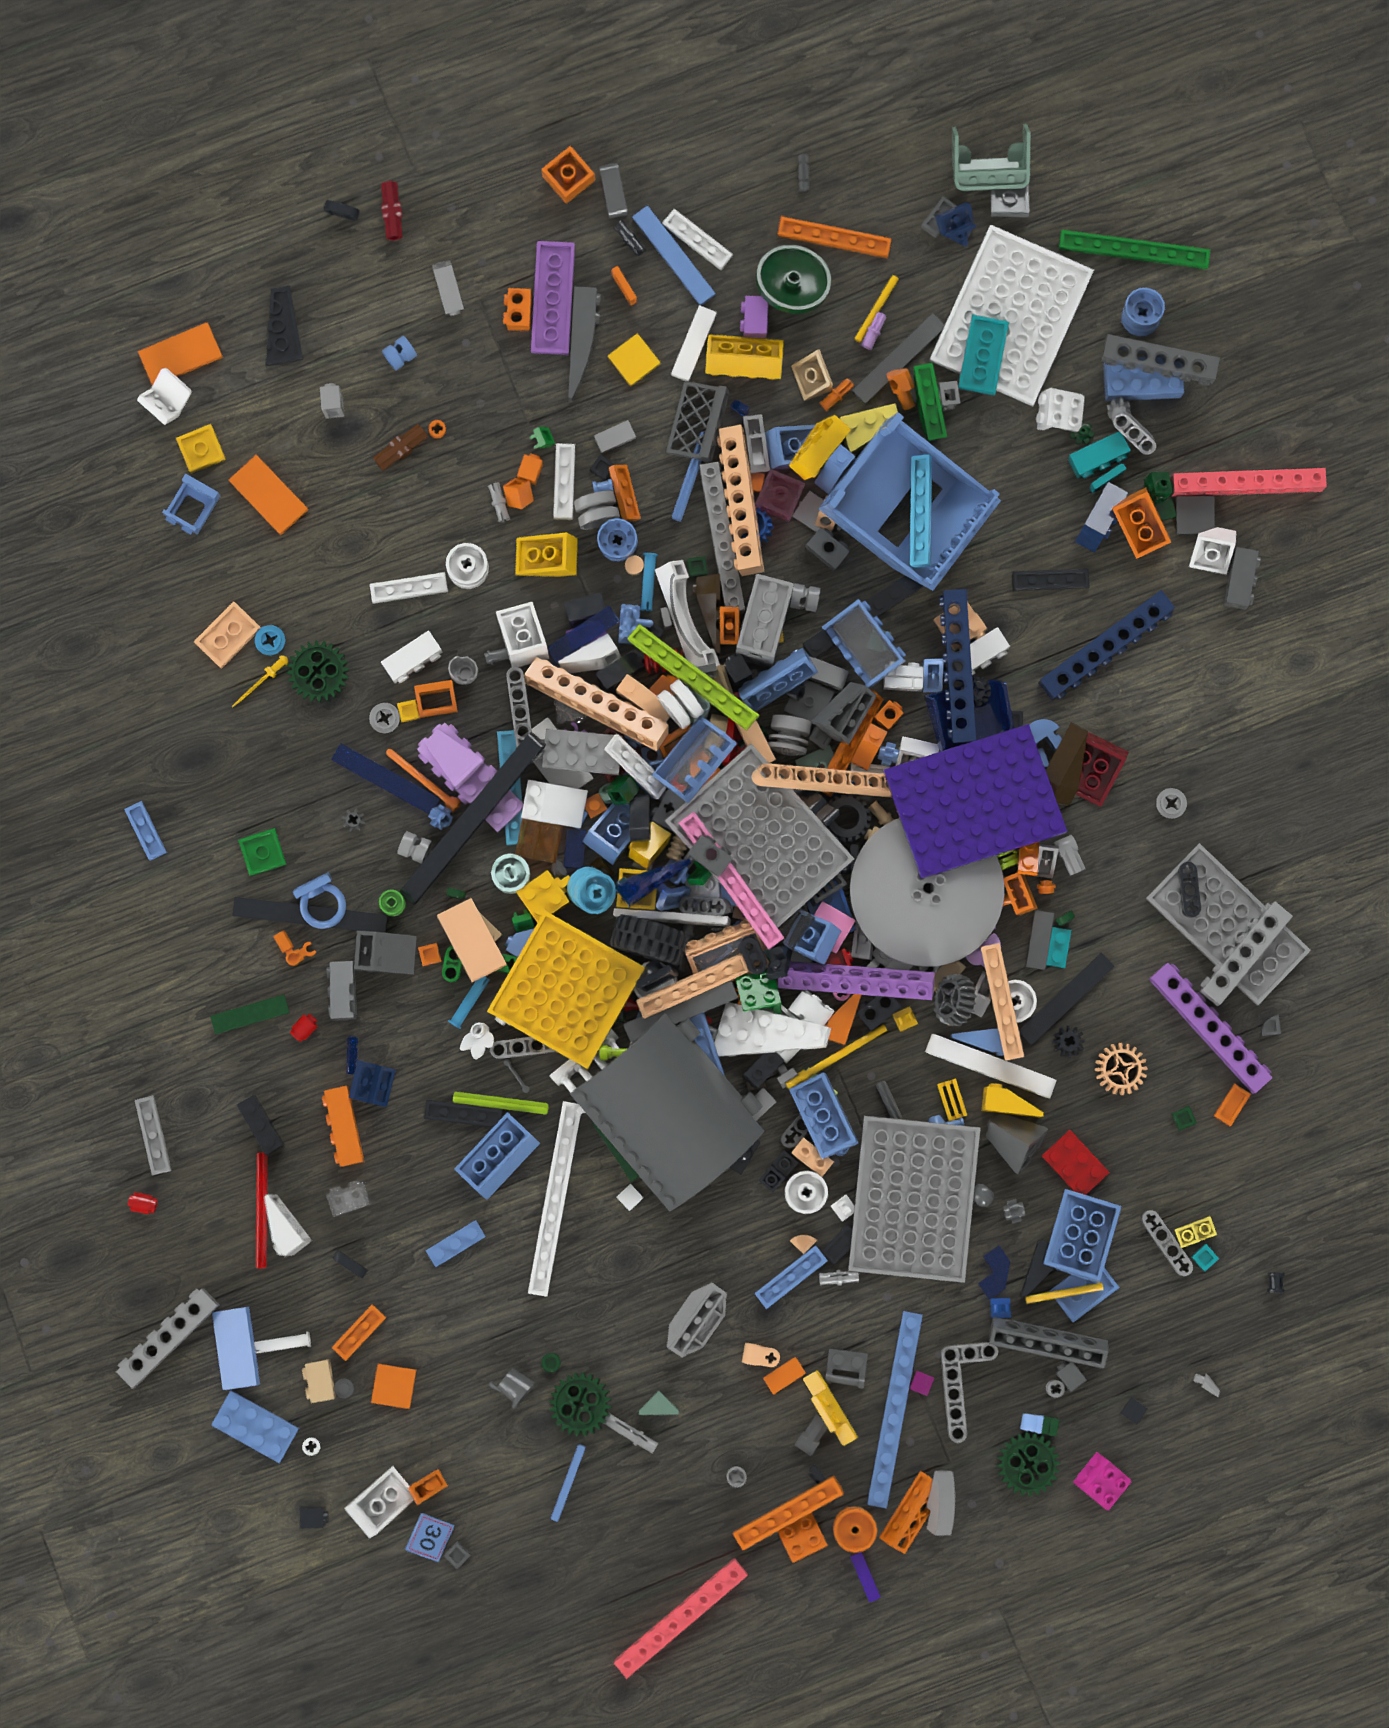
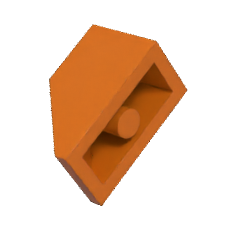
(729, 625)
(868, 747)

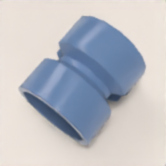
(399, 353)

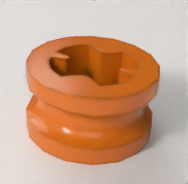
(433, 424)

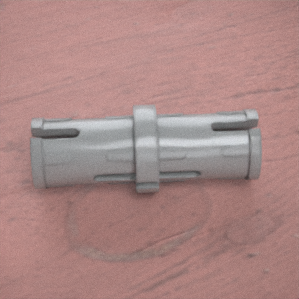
(499, 502)
(838, 1277)

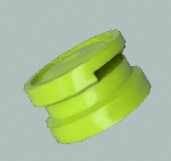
(1008, 861)

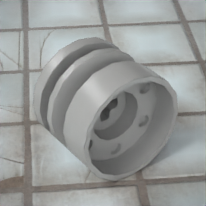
(789, 733)

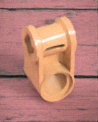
(756, 1355)

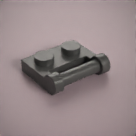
(846, 1361)

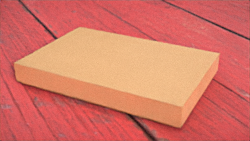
(227, 635)

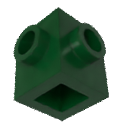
(1158, 486)

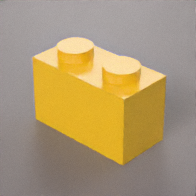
(647, 851)

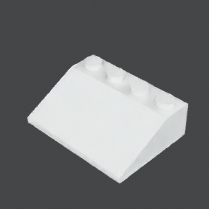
(285, 1229)

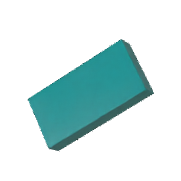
(1108, 477)

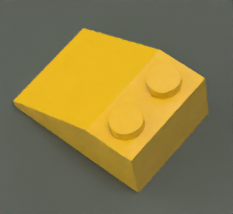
(546, 555)
(1004, 1101)

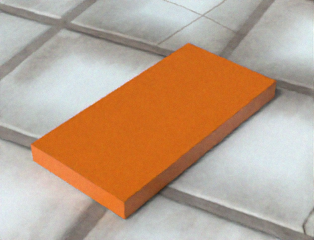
(181, 352)
(268, 494)

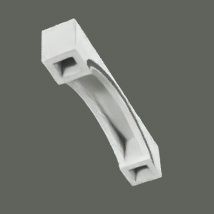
(673, 585)

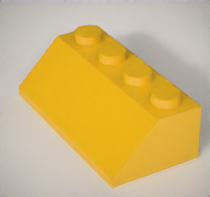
(744, 357)

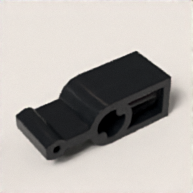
(818, 806)

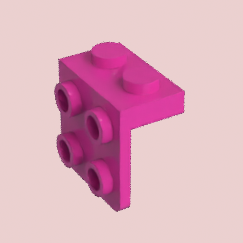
(1102, 1481)

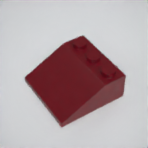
(1099, 768)

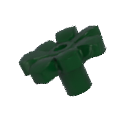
(1083, 434)

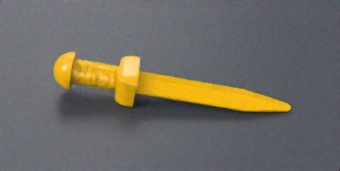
(271, 671)

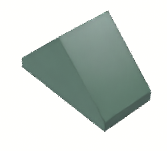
(658, 1405)

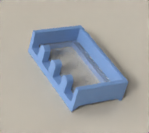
(864, 643)
(694, 759)

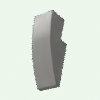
(756, 443)
(941, 1503)

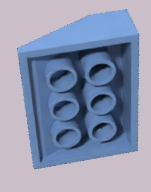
(1082, 1235)

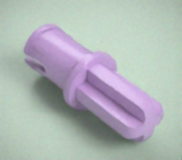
(873, 331)

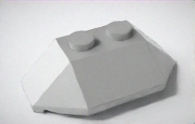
(697, 1320)

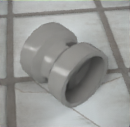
(738, 1478)

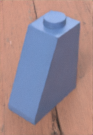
(835, 469)

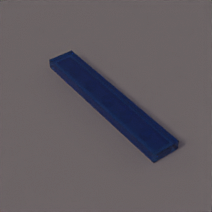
(385, 779)

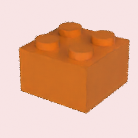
(568, 174)

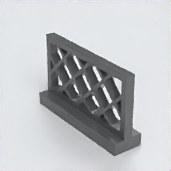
(714, 421)

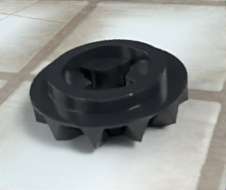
(982, 684)

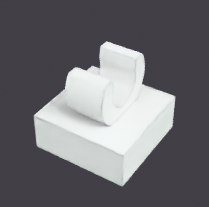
(843, 1207)

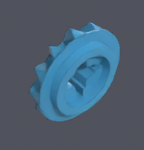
(261, 638)

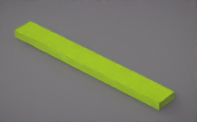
(693, 677)

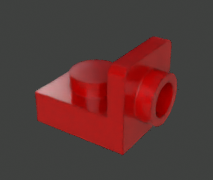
(840, 958)

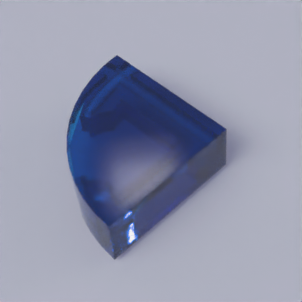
(740, 407)

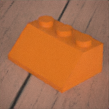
(1141, 523)

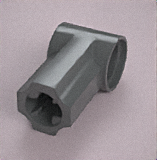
(810, 1437)

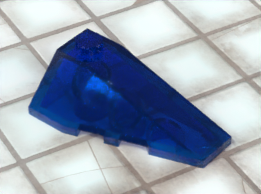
(640, 885)

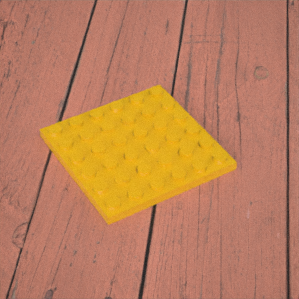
(566, 989)

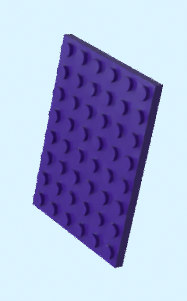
(975, 801)

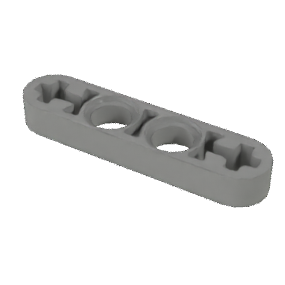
(1169, 1241)

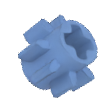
(888, 754)
(440, 817)

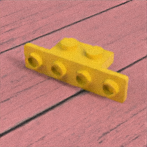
(829, 1408)

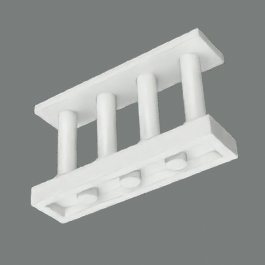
(564, 1072)

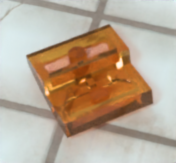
(538, 840)

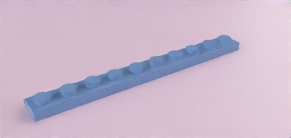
(894, 1409)

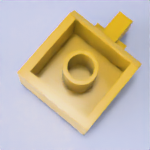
(544, 895)

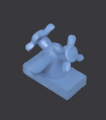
(629, 621)

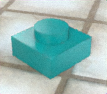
(1205, 1257)

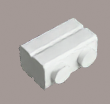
(905, 678)

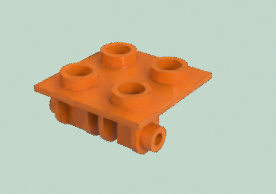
(802, 1537)

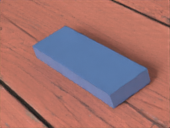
(145, 830)

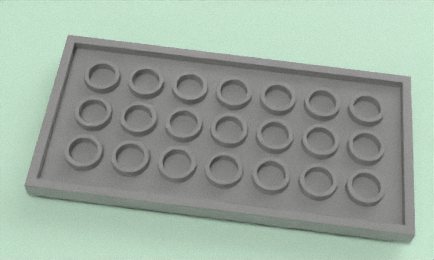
(1224, 916)

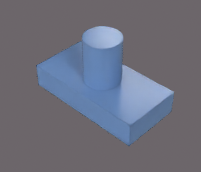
(669, 897)

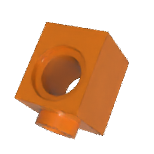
(530, 468)
(886, 723)

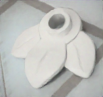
(477, 1040)

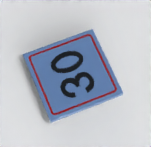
(429, 1537)

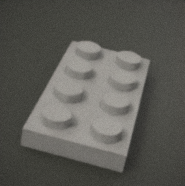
(578, 752)

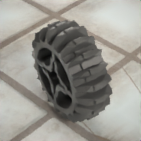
(954, 1000)

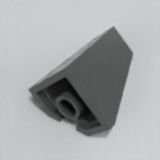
(1015, 1139)

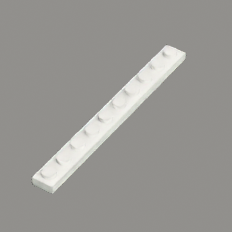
(554, 1200)

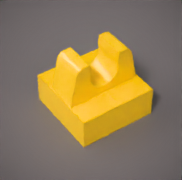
(904, 1019)

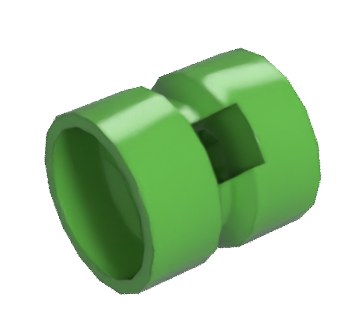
(392, 903)

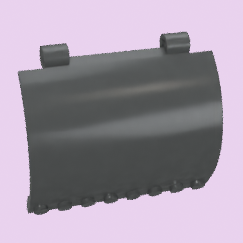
(671, 1112)

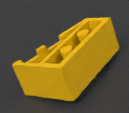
(819, 446)

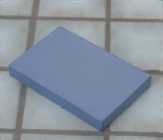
(1078, 1305)

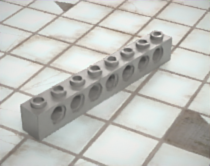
(721, 535)

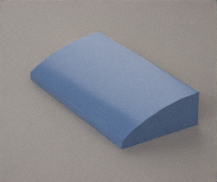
(823, 1116)

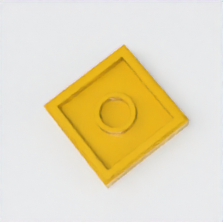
(634, 359)
(200, 448)

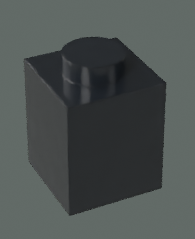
(313, 1517)

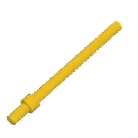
(804, 1075)

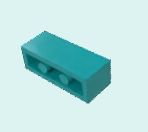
(1099, 455)

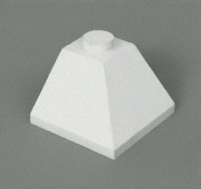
(1214, 550)

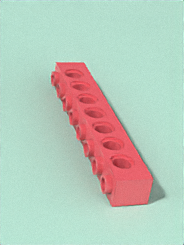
(1248, 482)
(680, 1618)

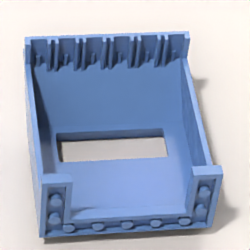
(881, 480)

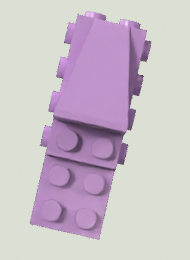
(465, 771)

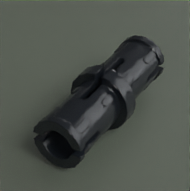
(629, 238)

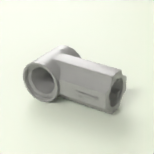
(1069, 853)

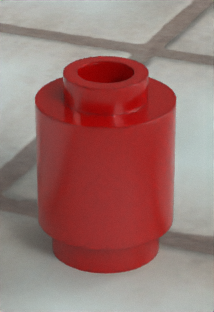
(304, 1027)
(142, 1203)

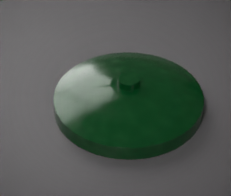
(793, 279)

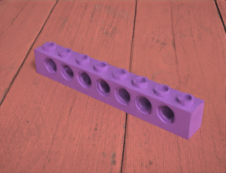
(859, 980)
(1262, 1072)

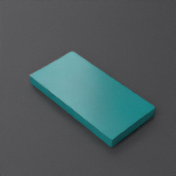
(983, 355)

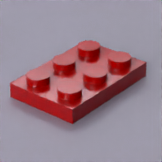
(1075, 1163)

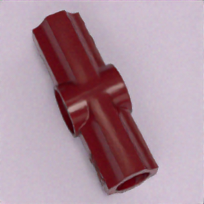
(391, 210)

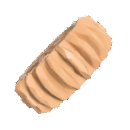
(1123, 1077)

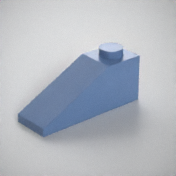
(986, 1040)

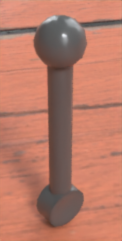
(507, 1062)

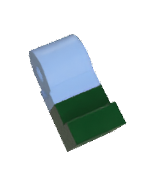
(1040, 1424)

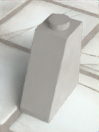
(448, 287)

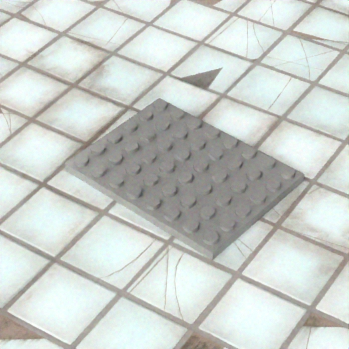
(771, 834)
(914, 1199)

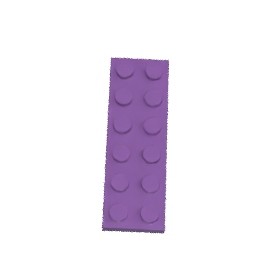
(553, 298)

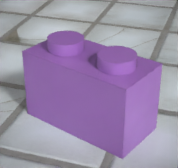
(755, 317)

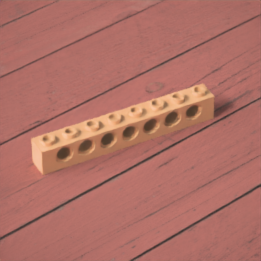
(754, 562)
(601, 712)

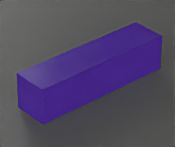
(865, 1576)

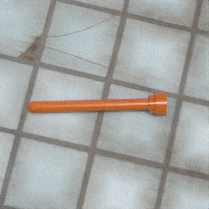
(452, 803)

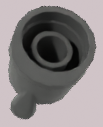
(514, 1387)

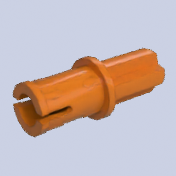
(836, 394)

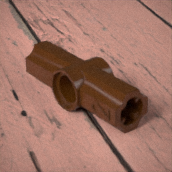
(400, 447)

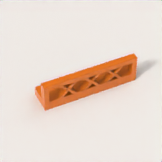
(909, 1511)

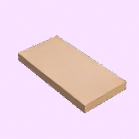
(471, 940)

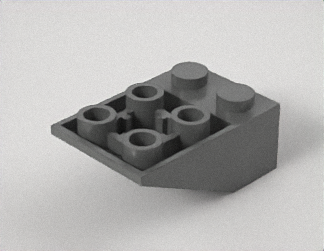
(385, 952)

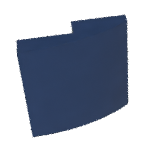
(372, 1083)

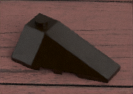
(1066, 764)

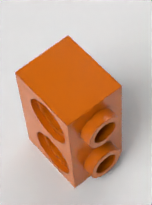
(522, 309)

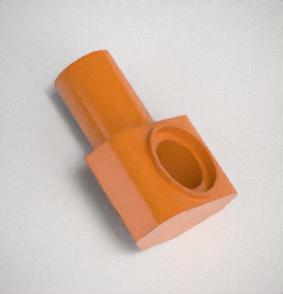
(902, 383)

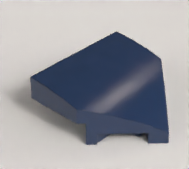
(956, 223)

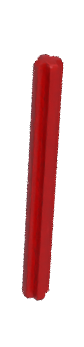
(261, 1210)

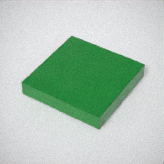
(262, 852)

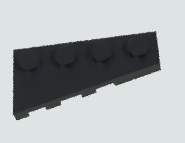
(283, 333)

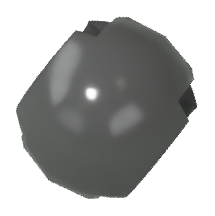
(983, 1195)

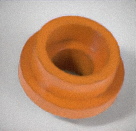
(1046, 887)

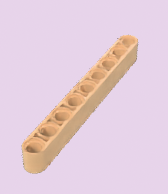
(825, 777)

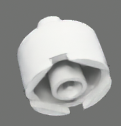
(810, 1009)

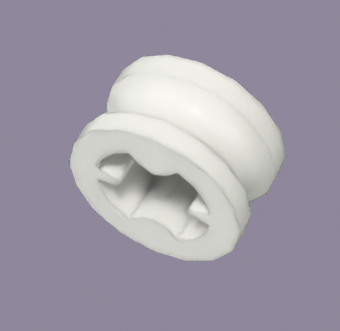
(306, 1442)

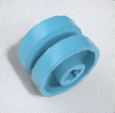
(591, 890)

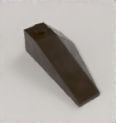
(708, 599)

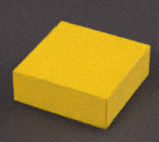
(408, 711)

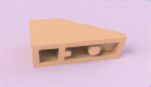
(641, 697)

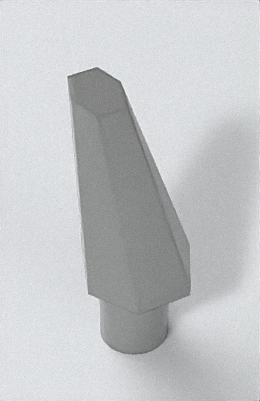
(1207, 1384)

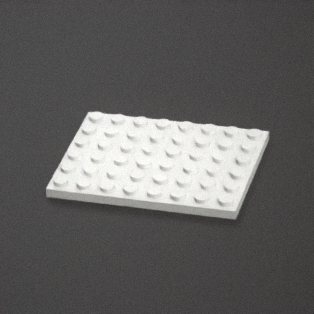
(1032, 292)

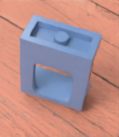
(198, 491)

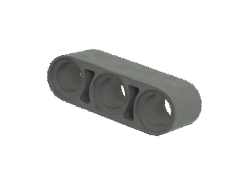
(613, 190)

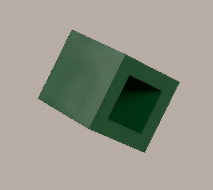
(622, 789)

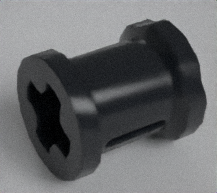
(1276, 1282)

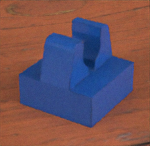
(1000, 1307)

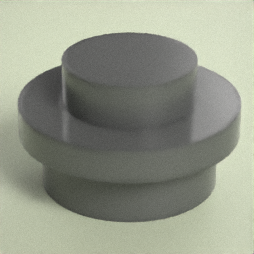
(343, 1388)

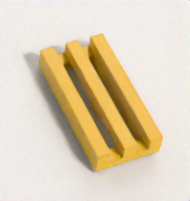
(944, 1101)

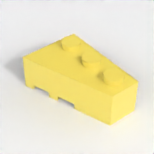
(865, 425)

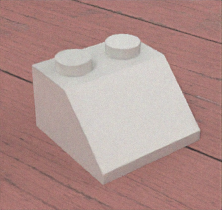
(913, 749)

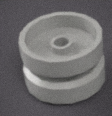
(596, 509)

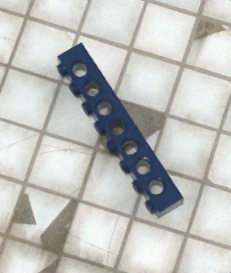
(959, 599)
(1157, 602)

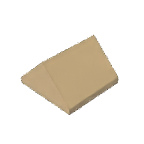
(812, 376)

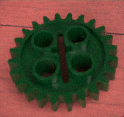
(305, 660)
(564, 1398)
(1013, 1473)

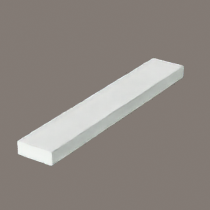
(669, 917)

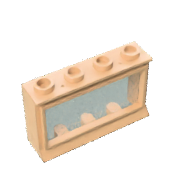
(721, 946)

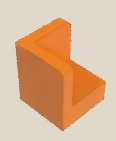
(518, 493)

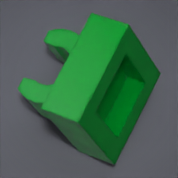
(543, 437)
(522, 922)

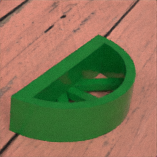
(928, 402)

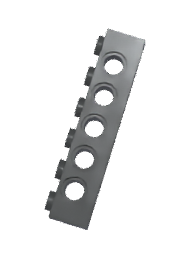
(1207, 363)
(1048, 1342)

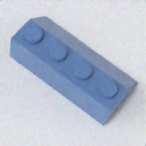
(777, 680)
(497, 1156)

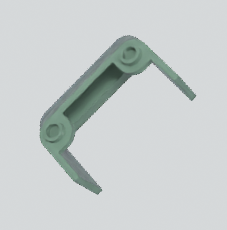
(991, 173)

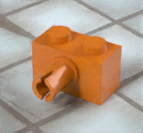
(1018, 894)

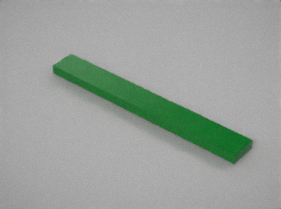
(1134, 249)

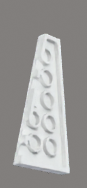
(765, 1032)

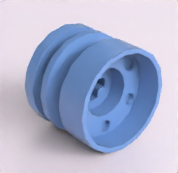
(1141, 302)
(621, 529)

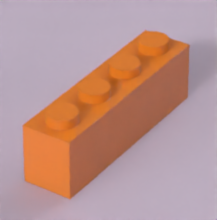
(344, 1126)

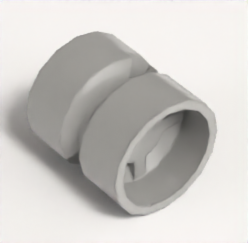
(811, 600)
(414, 847)

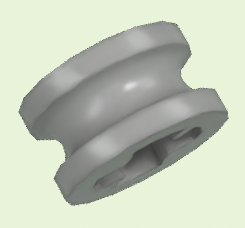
(1055, 1394)

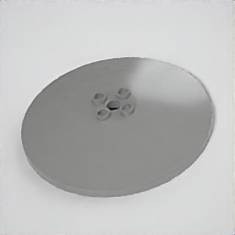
(919, 925)

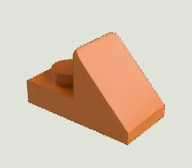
(427, 1486)

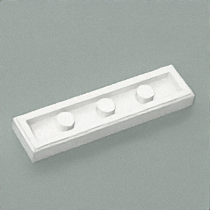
(697, 239)
(693, 343)
(564, 481)
(408, 587)
(635, 766)

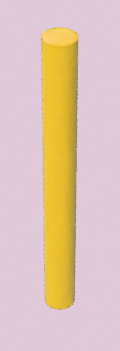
(877, 307)
(1064, 1293)

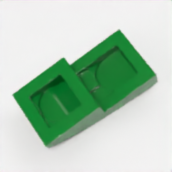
(699, 875)

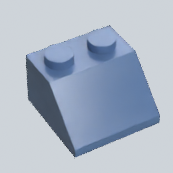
(818, 940)

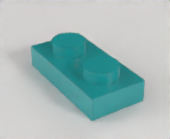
(1058, 947)

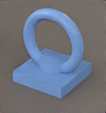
(313, 889)

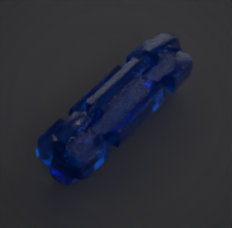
(352, 1055)

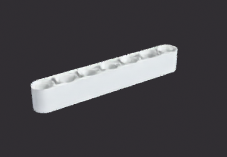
(990, 1066)

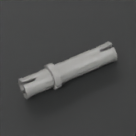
(631, 1433)

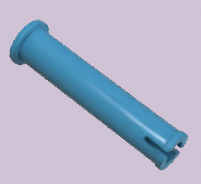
(648, 581)
(469, 1002)

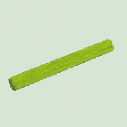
(500, 1103)

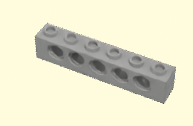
(1280, 918)
(126, 1367)

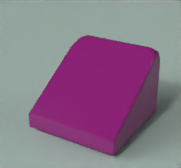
(921, 1383)

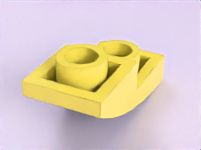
(1195, 1232)

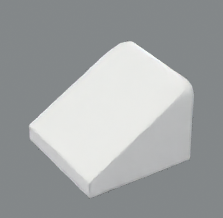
(630, 1197)

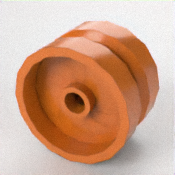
(863, 1537)

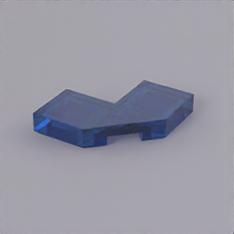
(1000, 1266)

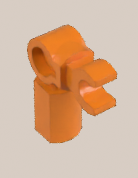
(285, 945)

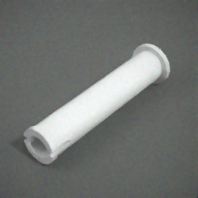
(283, 1343)

